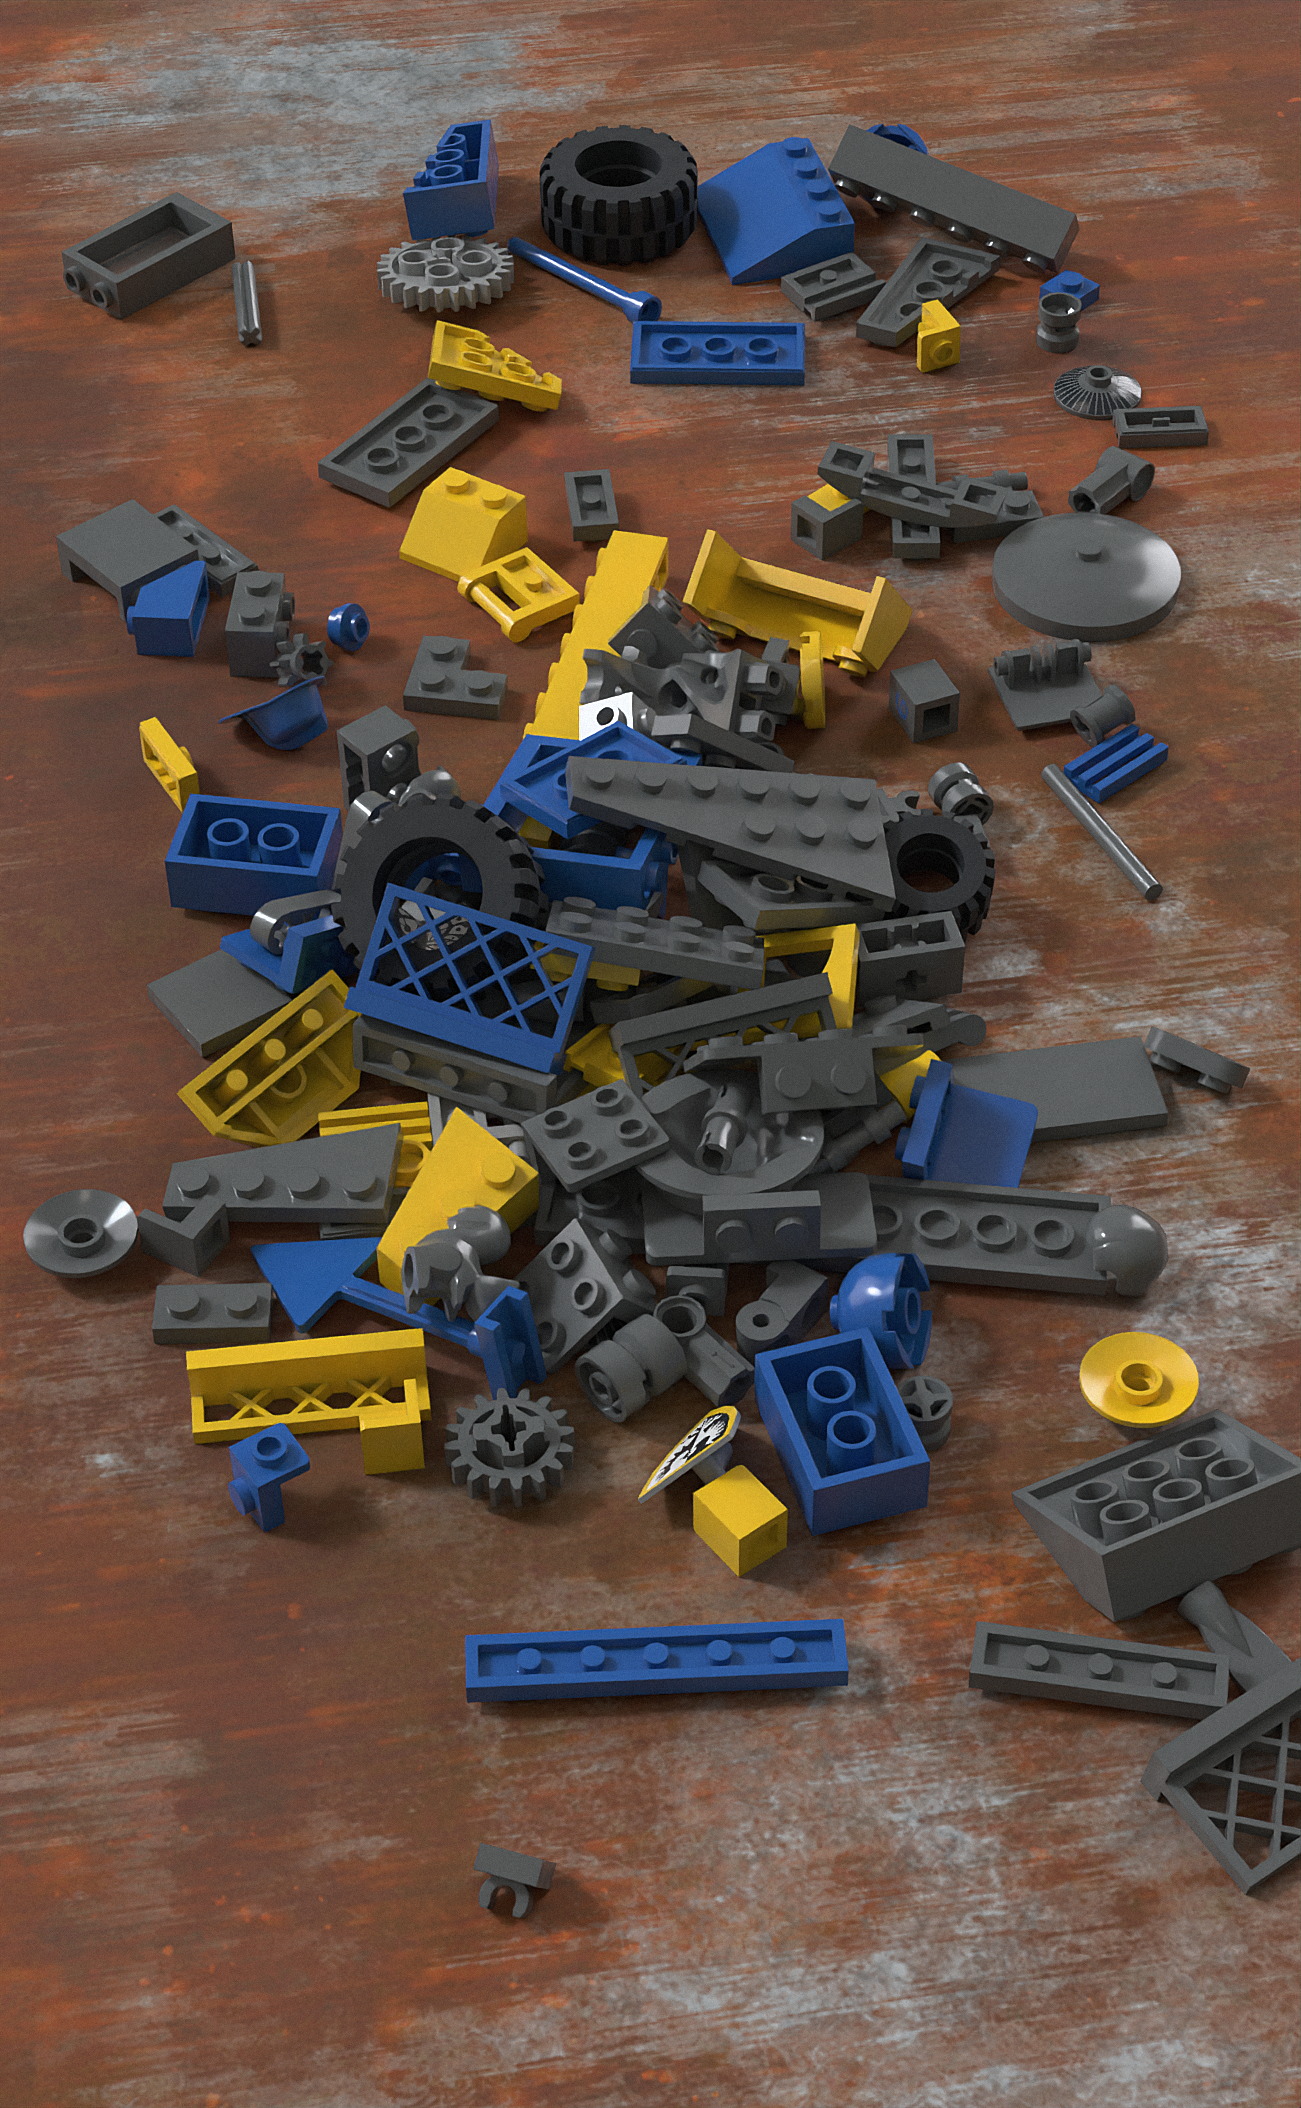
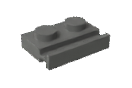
(832, 286)

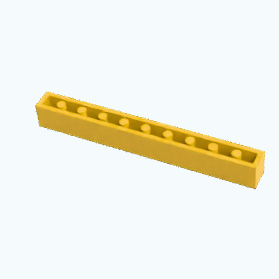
(610, 599)

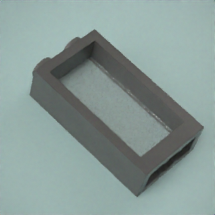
(148, 255)

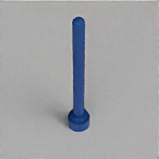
(635, 305)

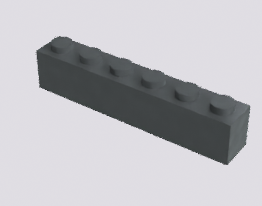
(953, 200)

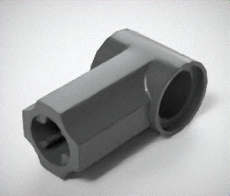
(1114, 479)
(711, 1361)

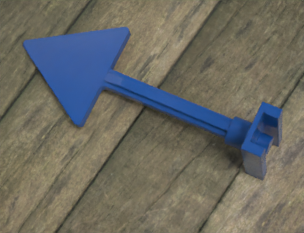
(318, 1273)

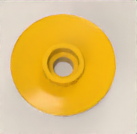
(1139, 1379)

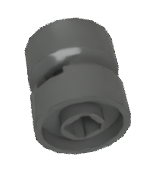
(629, 1369)

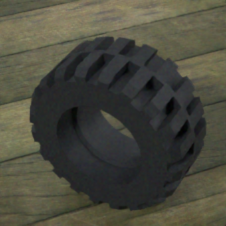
(619, 195)
(407, 840)

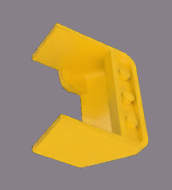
(773, 602)

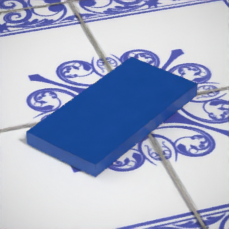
(718, 353)

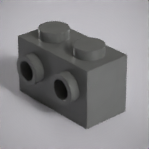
(257, 622)

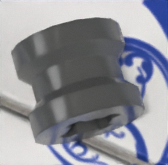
(934, 1403)

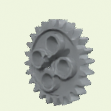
(445, 273)

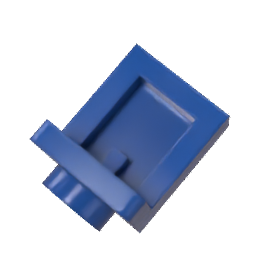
(259, 1469)

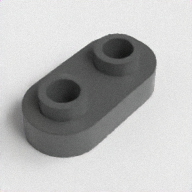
(1216, 1070)

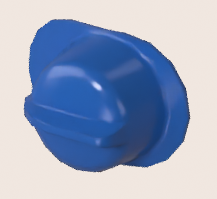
(288, 718)

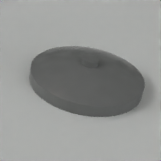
(1086, 577)

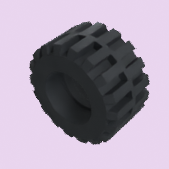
(947, 848)

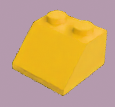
(464, 525)

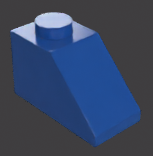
(171, 612)

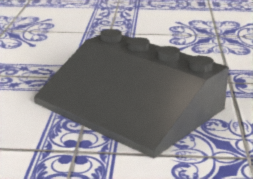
(1168, 1513)

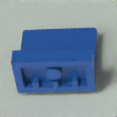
(307, 955)

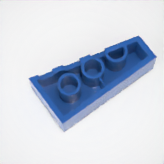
(458, 187)

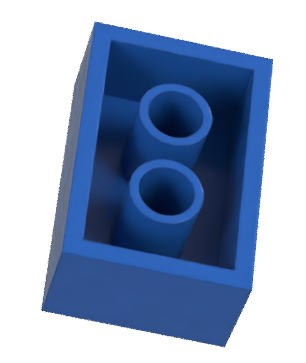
(250, 852)
(841, 1431)

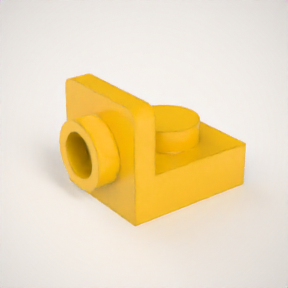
(937, 338)

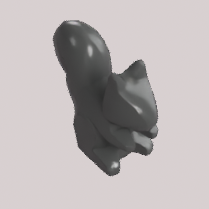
(450, 1261)

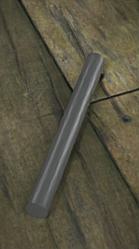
(1101, 832)

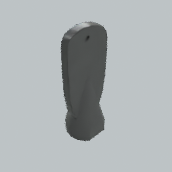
(1231, 1633)

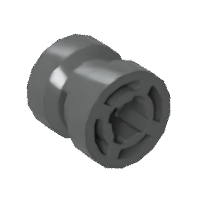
(1058, 324)
(958, 791)

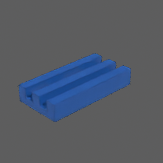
(1109, 759)

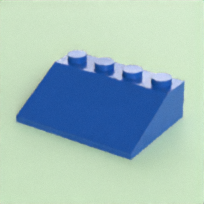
(775, 213)

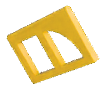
(840, 969)

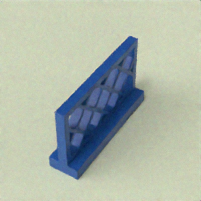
(455, 1024)

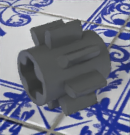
(289, 663)

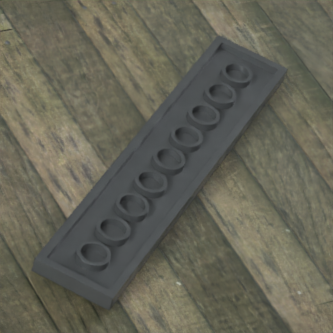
(953, 1227)

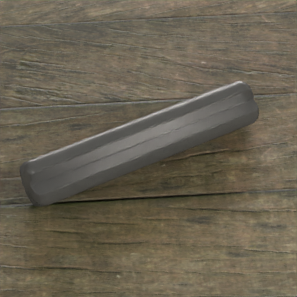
(246, 303)

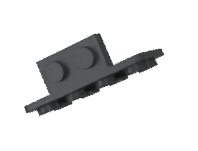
(810, 1074)
(818, 1219)

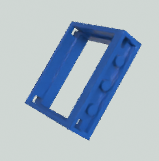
(602, 879)

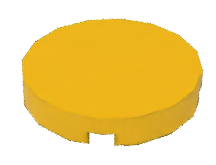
(813, 679)

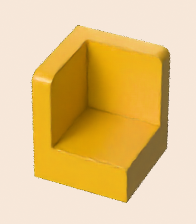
(393, 1437)
(740, 1520)

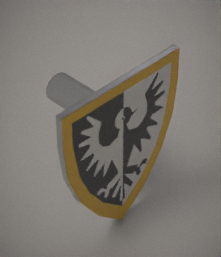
(702, 1449)

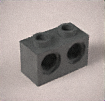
(378, 755)

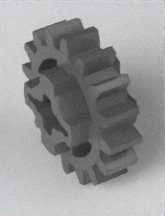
(481, 1454)

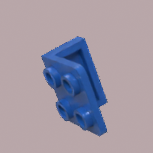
(964, 1133)

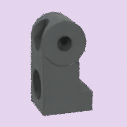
(785, 1311)

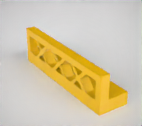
(308, 1375)

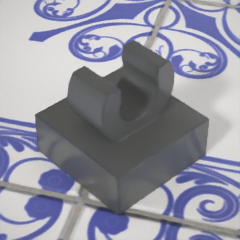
(514, 1871)

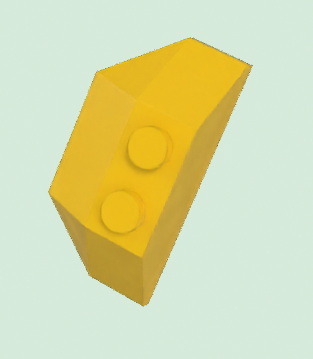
(282, 1072)

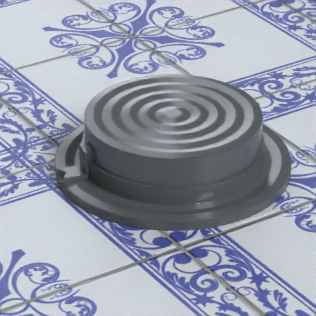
(770, 1159)

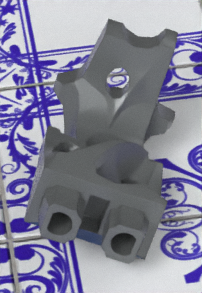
(728, 703)

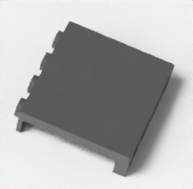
(469, 1074)

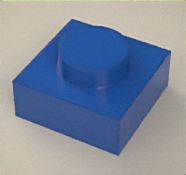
(1073, 284)

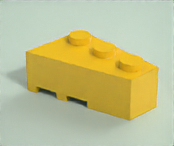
(460, 1172)

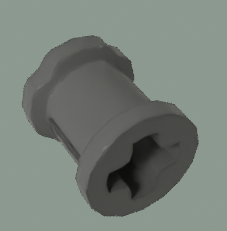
(1103, 715)

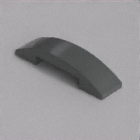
(907, 498)

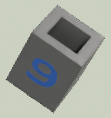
(924, 700)

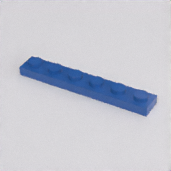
(656, 1660)

